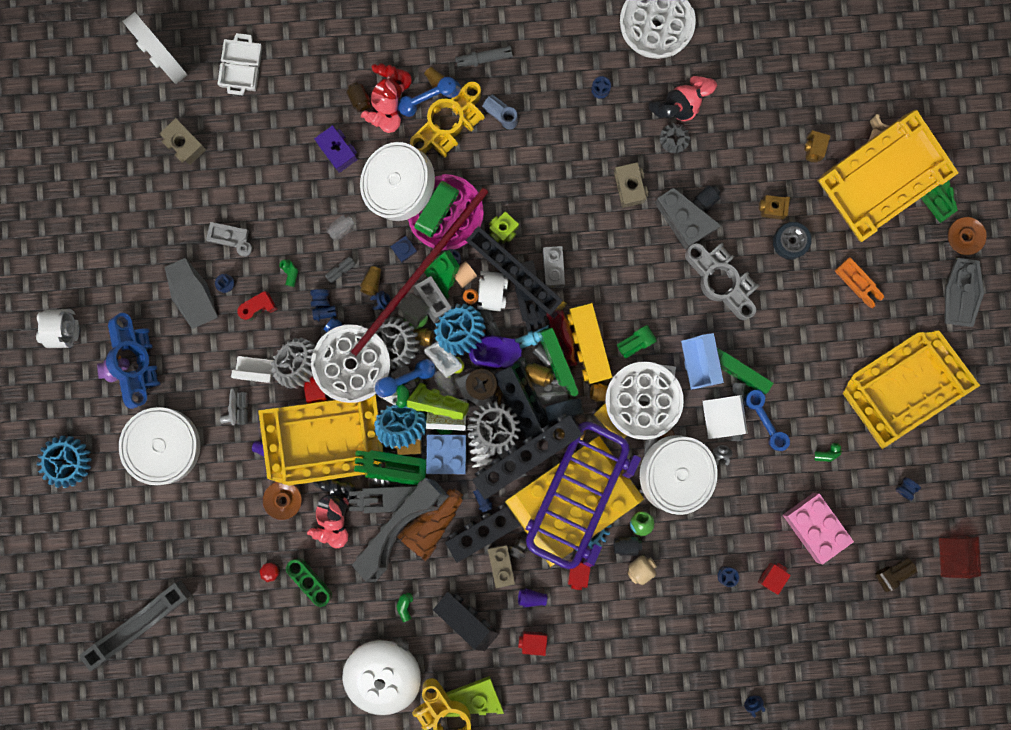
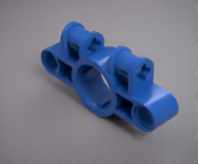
(138, 342)

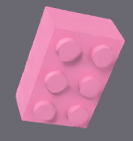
(818, 528)

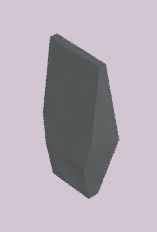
(190, 293)
(963, 293)

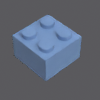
(446, 454)

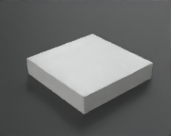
(725, 417)

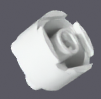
(491, 291)
(57, 328)

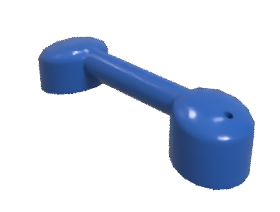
(447, 86)
(388, 386)
(778, 440)

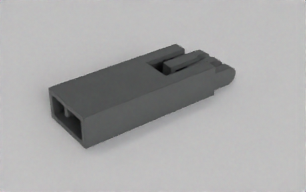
(392, 499)

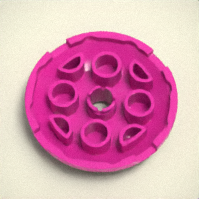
(465, 196)

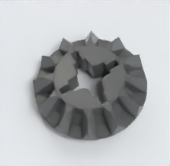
(669, 144)

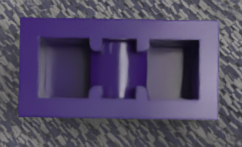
(339, 159)

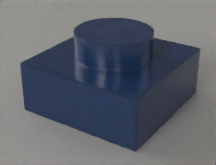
(403, 249)

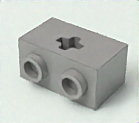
(553, 267)
(433, 298)

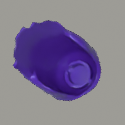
(495, 352)

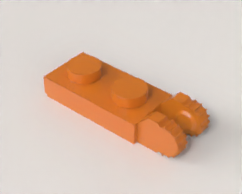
(858, 282)

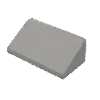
(551, 393)

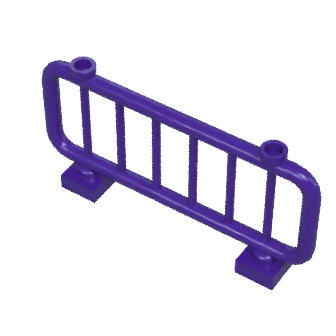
(583, 551)

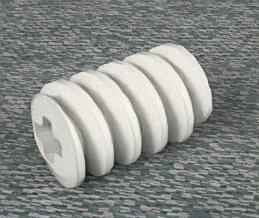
(481, 458)

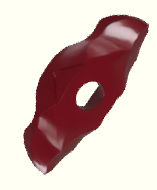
(564, 336)

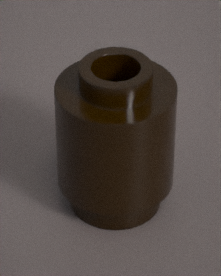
(358, 97)

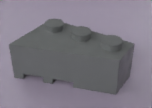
(685, 218)

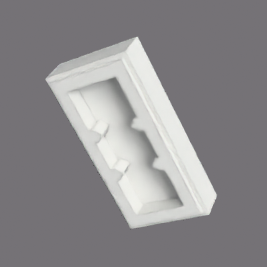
(444, 361)

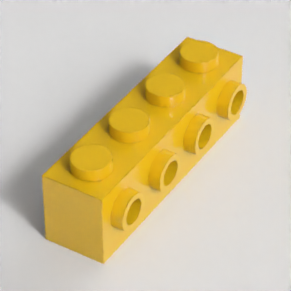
(590, 344)

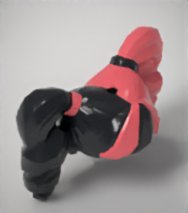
(682, 97)
(331, 513)

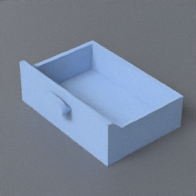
(702, 361)

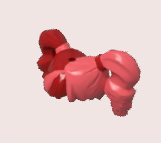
(386, 96)

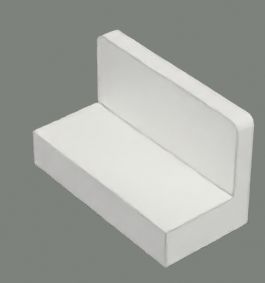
(253, 369)

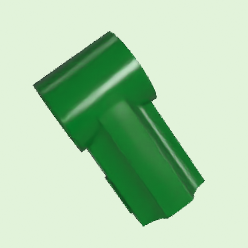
(640, 340)

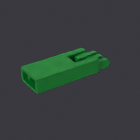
(557, 360)
(743, 373)
(397, 467)

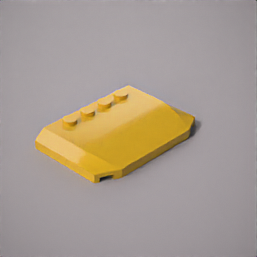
(908, 386)
(317, 440)

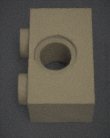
(174, 134)
(629, 196)
(501, 566)

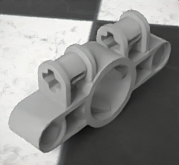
(742, 286)

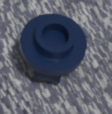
(224, 283)
(383, 300)
(754, 704)

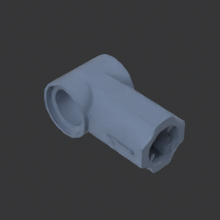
(500, 111)

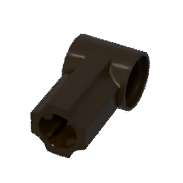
(892, 576)

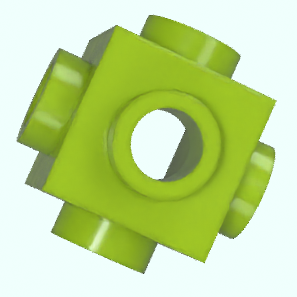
(504, 221)

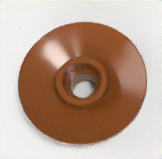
(975, 235)
(272, 501)

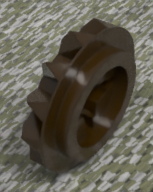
(490, 385)

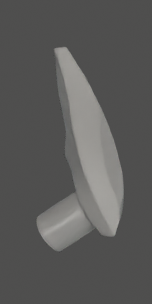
(232, 408)

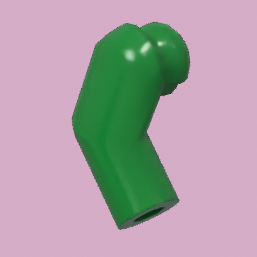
(291, 271)
(402, 396)
(830, 455)
(402, 606)

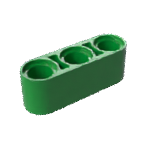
(436, 209)
(299, 579)

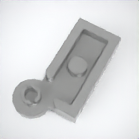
(231, 237)

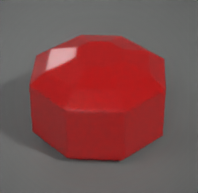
(269, 572)

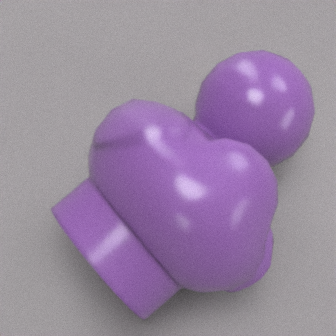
(104, 373)

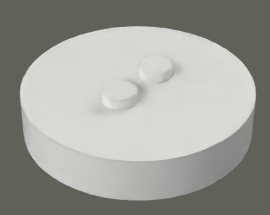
(148, 42)
(397, 181)
(159, 446)
(678, 474)

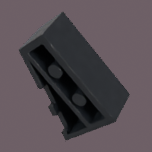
(466, 621)

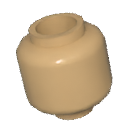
(642, 570)

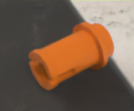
(467, 293)

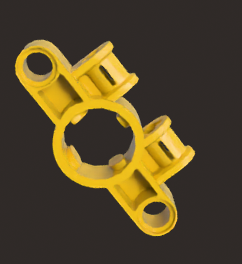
(462, 105)
(438, 706)

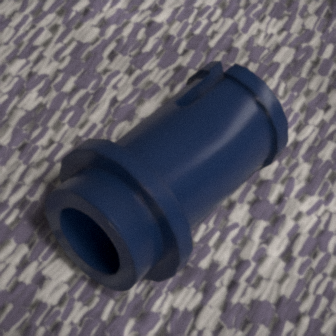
(322, 313)
(485, 505)

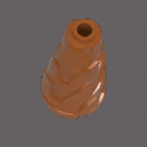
(429, 527)

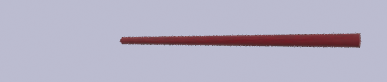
(419, 271)

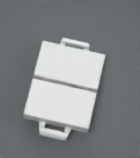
(240, 64)

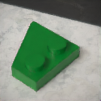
(941, 201)
(443, 272)

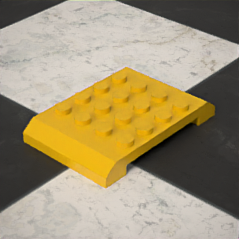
(887, 175)
(528, 500)

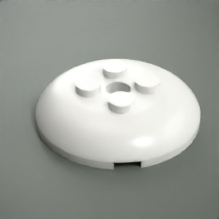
(657, 42)
(330, 360)
(663, 394)
(386, 662)

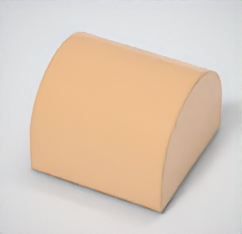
(465, 274)

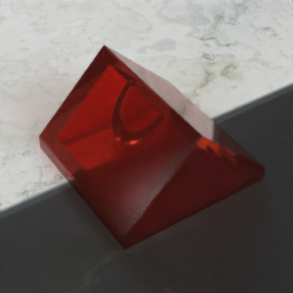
(960, 557)

